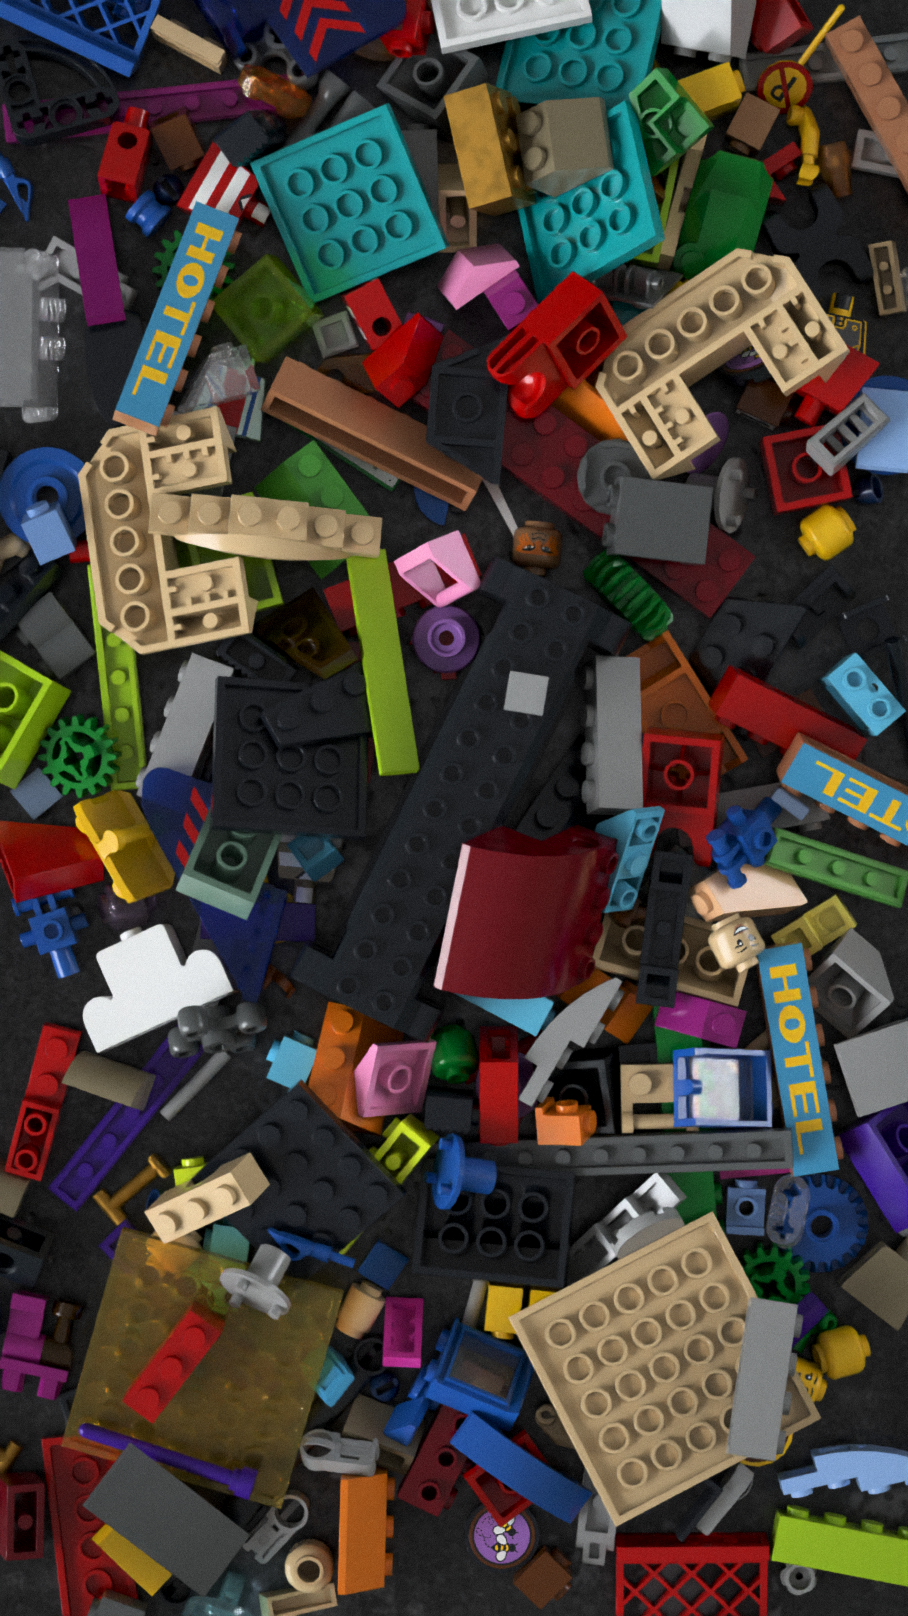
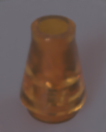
(835, 167)

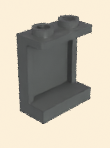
(658, 520)

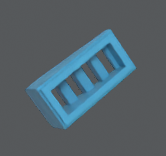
(334, 1377)

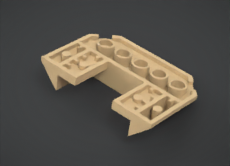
(696, 330)
(137, 573)

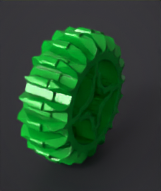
(628, 595)

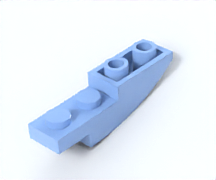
(835, 1465)

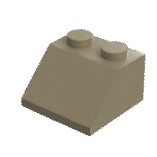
(564, 144)

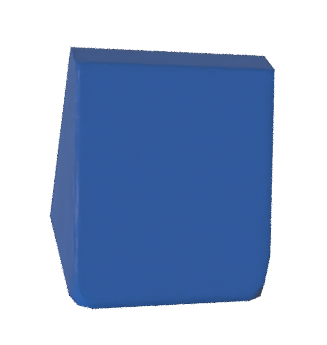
(382, 1264)
(406, 1420)

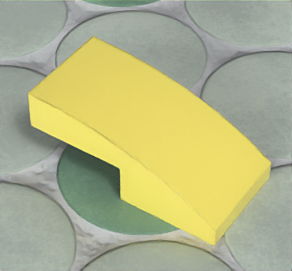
(818, 925)

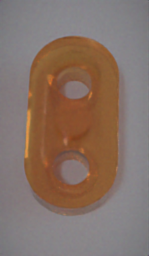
(266, 86)
(352, 369)

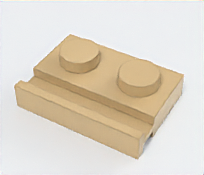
(178, 37)

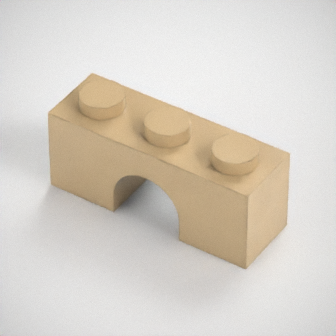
(219, 1195)

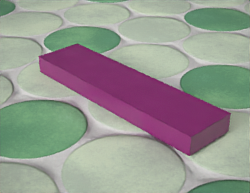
(96, 260)

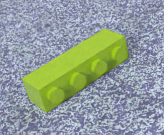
(839, 1545)

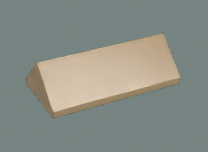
(698, 968)

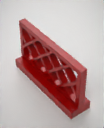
(697, 1549)

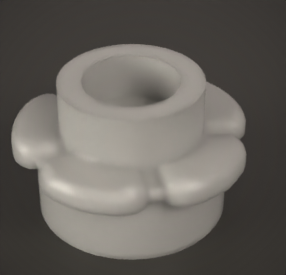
(795, 1585)

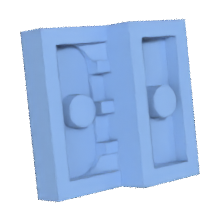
(890, 446)

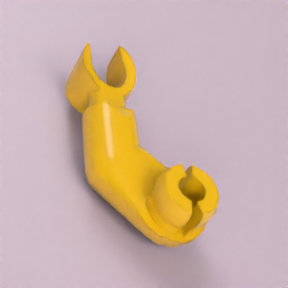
(810, 134)

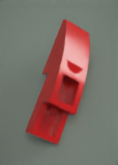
(42, 1102)

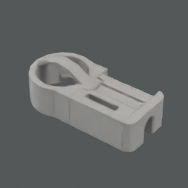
(346, 1454)
(733, 1484)
(274, 1530)

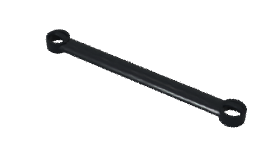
(320, 1417)

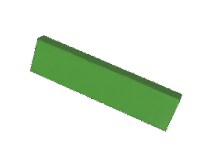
(837, 868)

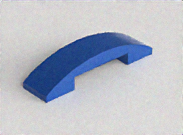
(520, 1468)

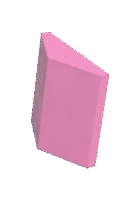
(474, 272)
(393, 1078)

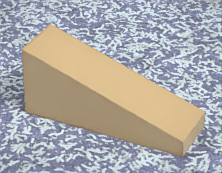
(294, 1602)

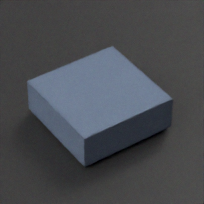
(36, 794)
(789, 802)

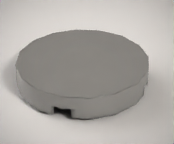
(645, 1230)

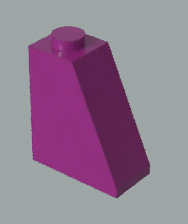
(511, 300)

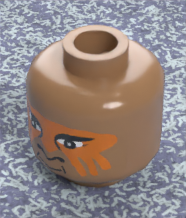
(537, 547)

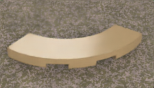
(679, 202)

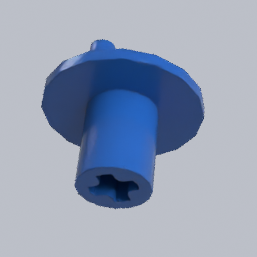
(458, 1173)

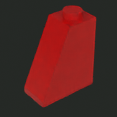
(46, 859)
(498, 1085)

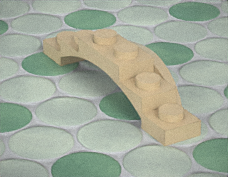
(265, 527)

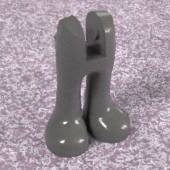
(330, 93)

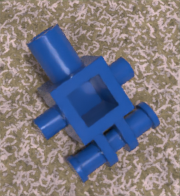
(743, 839)
(53, 930)

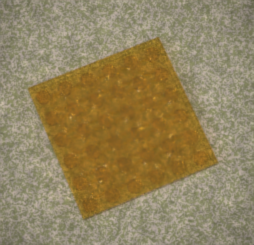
(245, 1394)

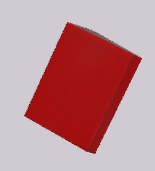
(497, 1497)

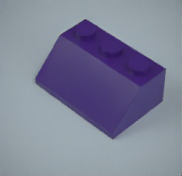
(880, 1154)

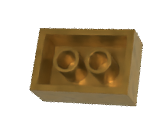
(489, 149)

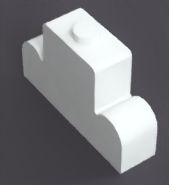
(151, 984)

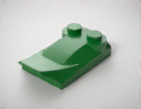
(722, 211)

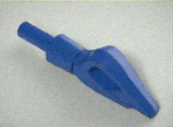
(13, 182)
(308, 1248)

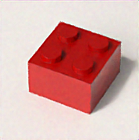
(795, 478)

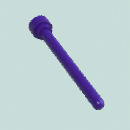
(239, 1480)

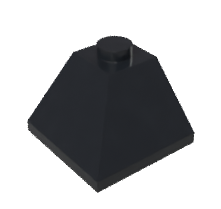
(592, 1080)

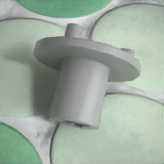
(729, 494)
(260, 1282)

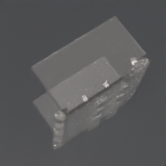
(30, 332)

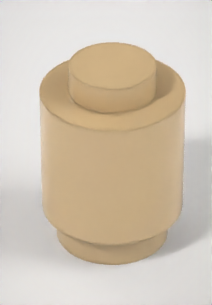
(360, 1309)

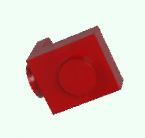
(414, 33)

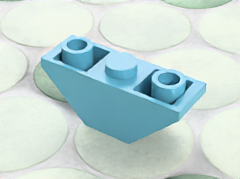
(636, 836)

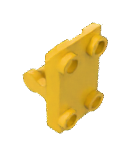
(125, 845)

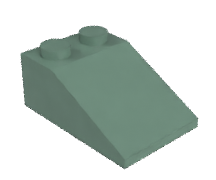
(228, 868)

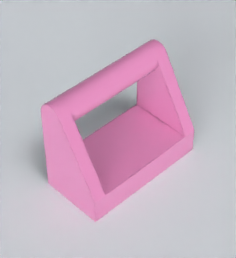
(449, 554)

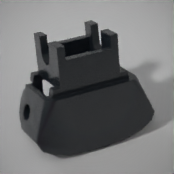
(109, 358)

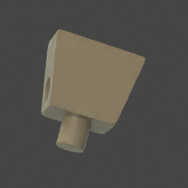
(881, 1282)

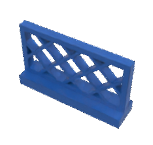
(79, 36)

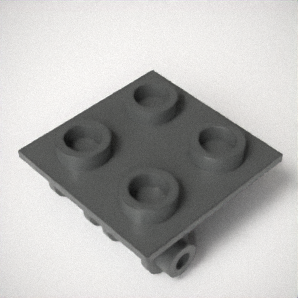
(637, 284)

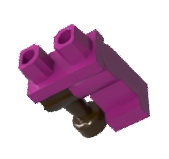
(31, 1351)

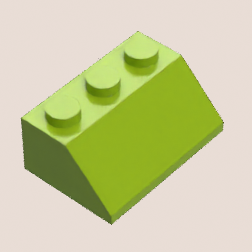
(26, 711)

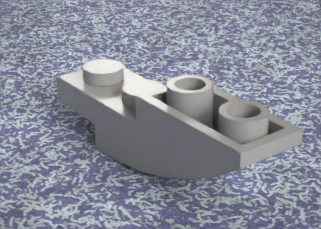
(576, 1023)

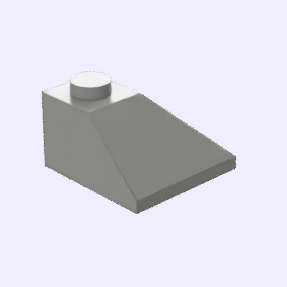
(851, 984)

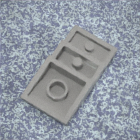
(876, 1067)

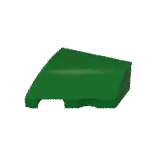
(667, 119)

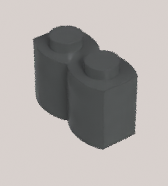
(56, 637)

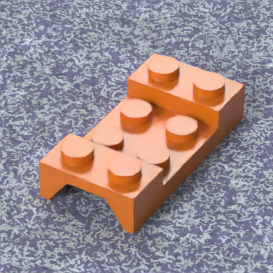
(677, 700)

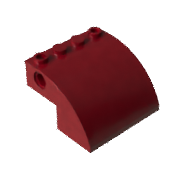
(525, 913)

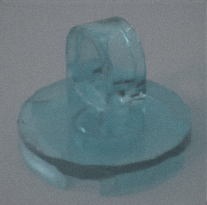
(224, 1604)

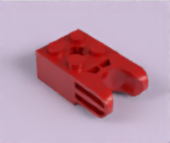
(556, 345)
(688, 802)

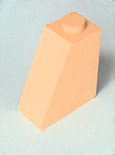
(764, 894)

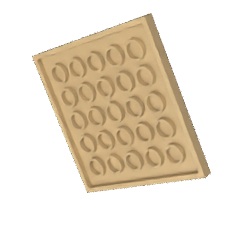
(650, 1366)

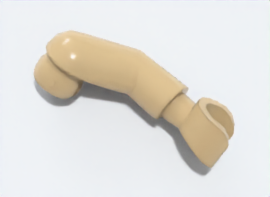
(551, 1424)

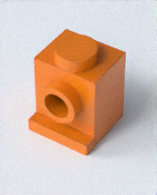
(564, 1122)

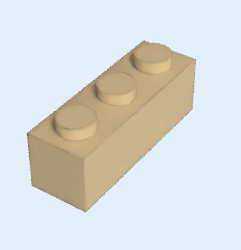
(887, 278)

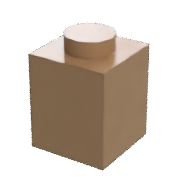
(750, 126)

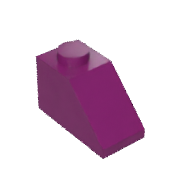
(703, 1019)

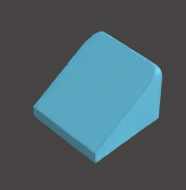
(315, 855)

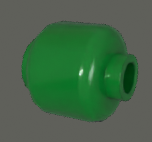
(454, 1054)

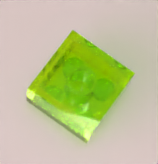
(266, 308)

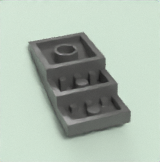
(166, 1520)

